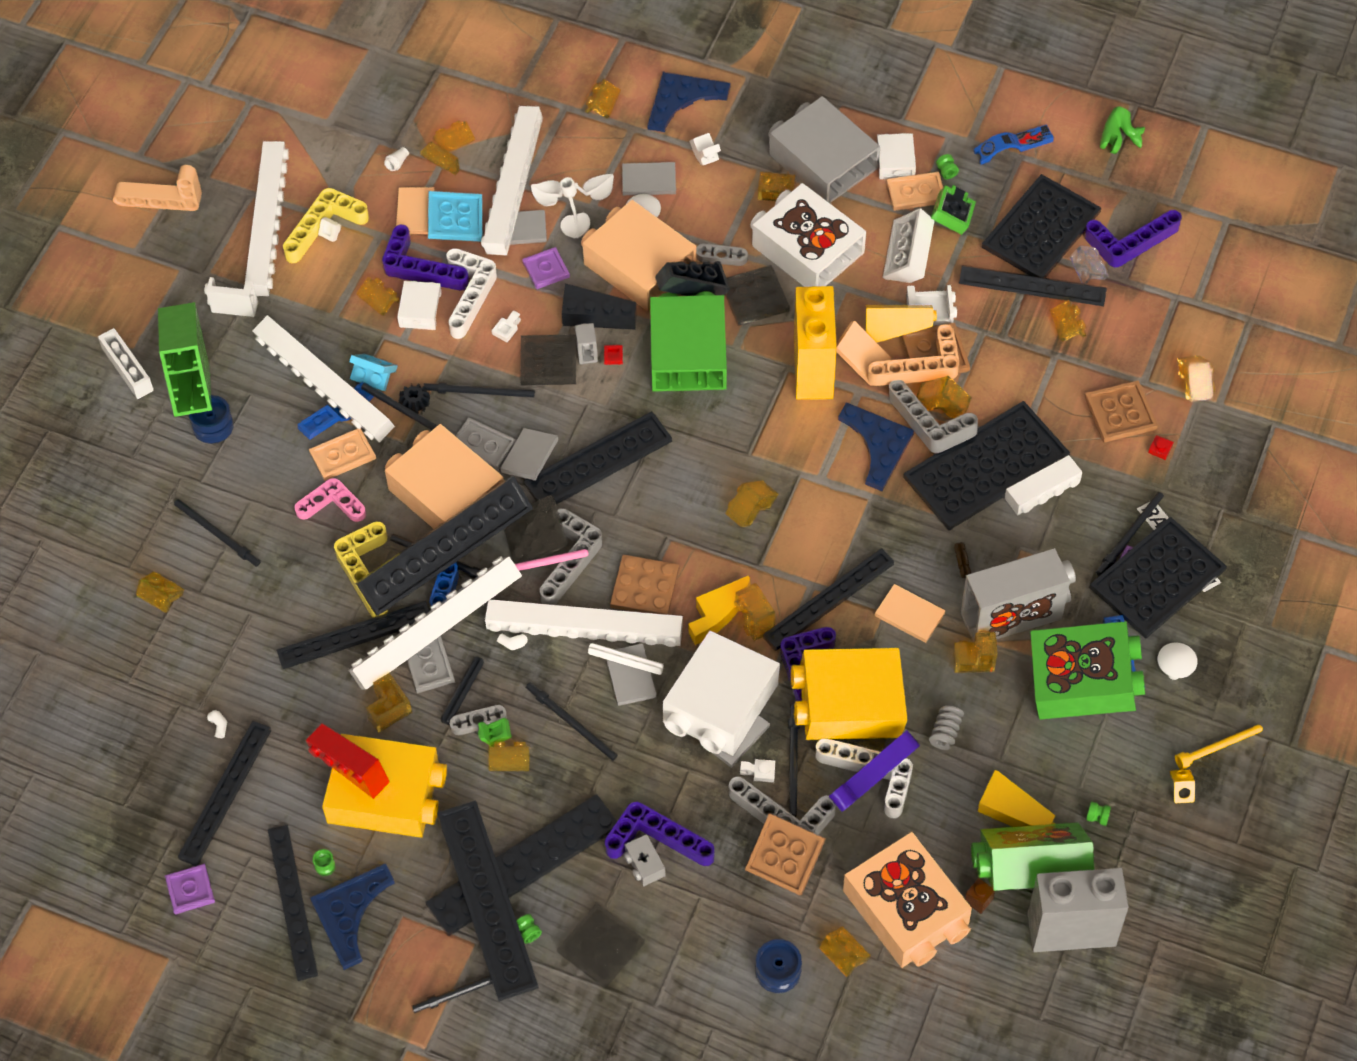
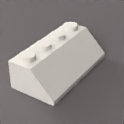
(909, 247)

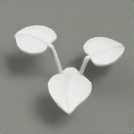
(576, 224)

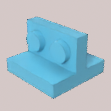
(371, 370)

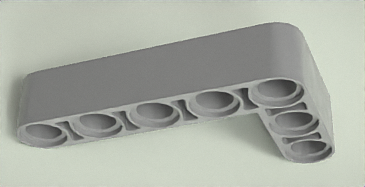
(934, 436)
(562, 571)
(765, 804)

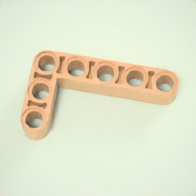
(180, 197)
(902, 368)

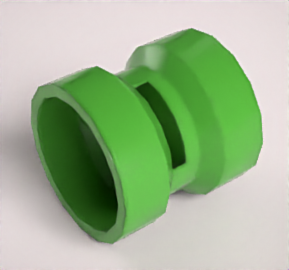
(947, 166)
(1098, 813)
(321, 858)
(528, 929)

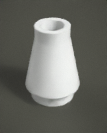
(396, 159)

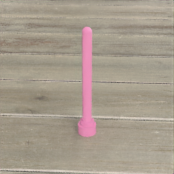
(552, 559)

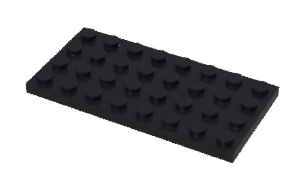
(982, 468)

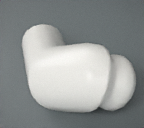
(514, 642)
(220, 721)

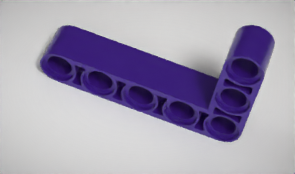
(1120, 252)
(400, 266)
(797, 643)
(874, 771)
(657, 832)

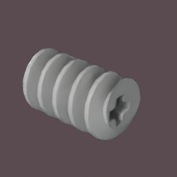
(946, 727)

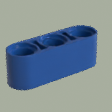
(444, 580)

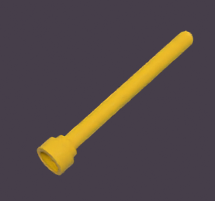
(1184, 759)

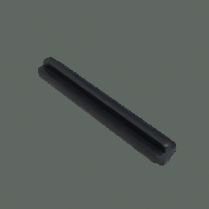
(462, 690)

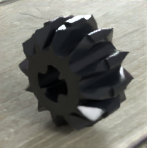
(415, 398)

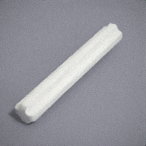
(626, 658)

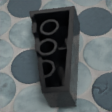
(692, 278)
(593, 307)

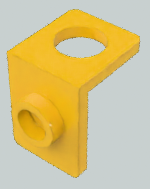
(1181, 780)

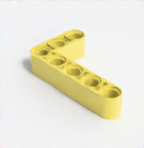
(326, 204)
(356, 549)

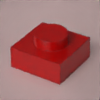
(613, 354)
(1160, 447)

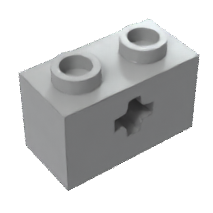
(586, 343)
(643, 850)

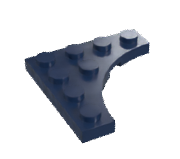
(679, 92)
(883, 439)
(342, 910)

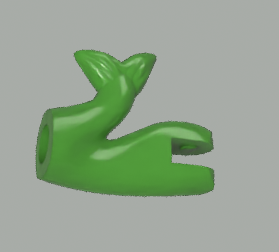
(1111, 133)

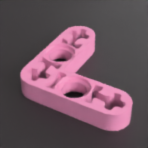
(335, 496)

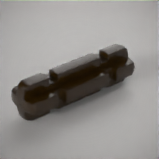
(962, 559)

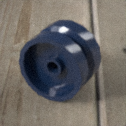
(215, 424)
(778, 966)

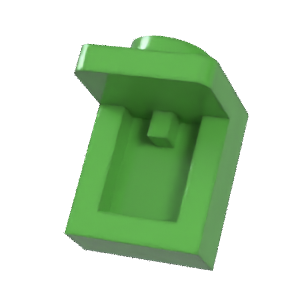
(494, 732)

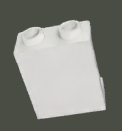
(896, 155)
(232, 300)
(940, 300)
(419, 305)

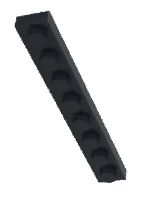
(1033, 285)
(829, 598)
(349, 636)
(224, 793)
(292, 903)

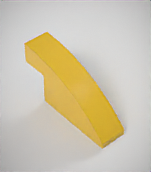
(716, 609)

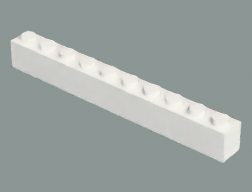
(512, 180)
(266, 216)
(323, 379)
(435, 622)
(584, 623)

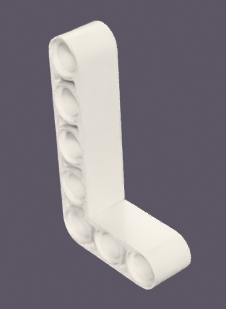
(483, 277)
(853, 763)

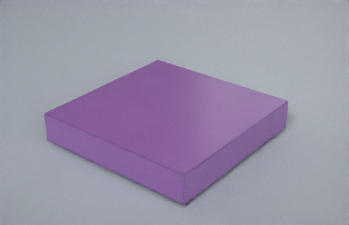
(546, 268)
(189, 889)

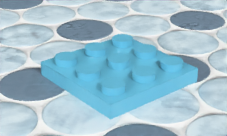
(454, 216)

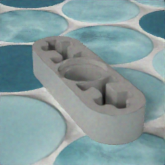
(735, 251)
(462, 718)

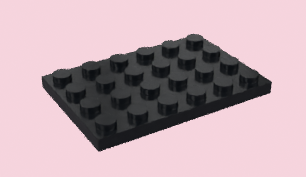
(1041, 227)
(1158, 577)

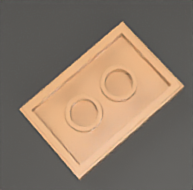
(914, 190)
(413, 209)
(859, 349)
(342, 454)
(910, 613)

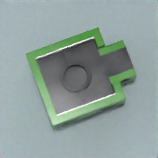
(953, 209)

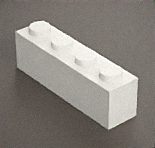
(125, 363)
(1043, 485)

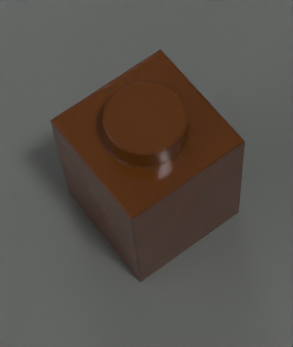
(980, 895)

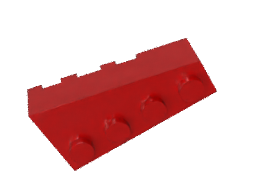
(348, 759)

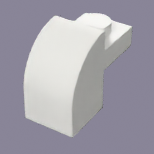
(704, 149)

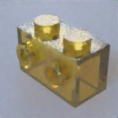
(773, 184)

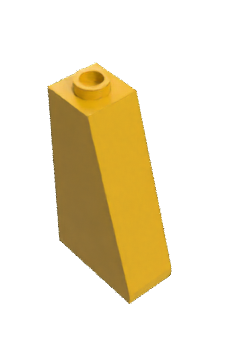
(891, 321)
(1011, 804)

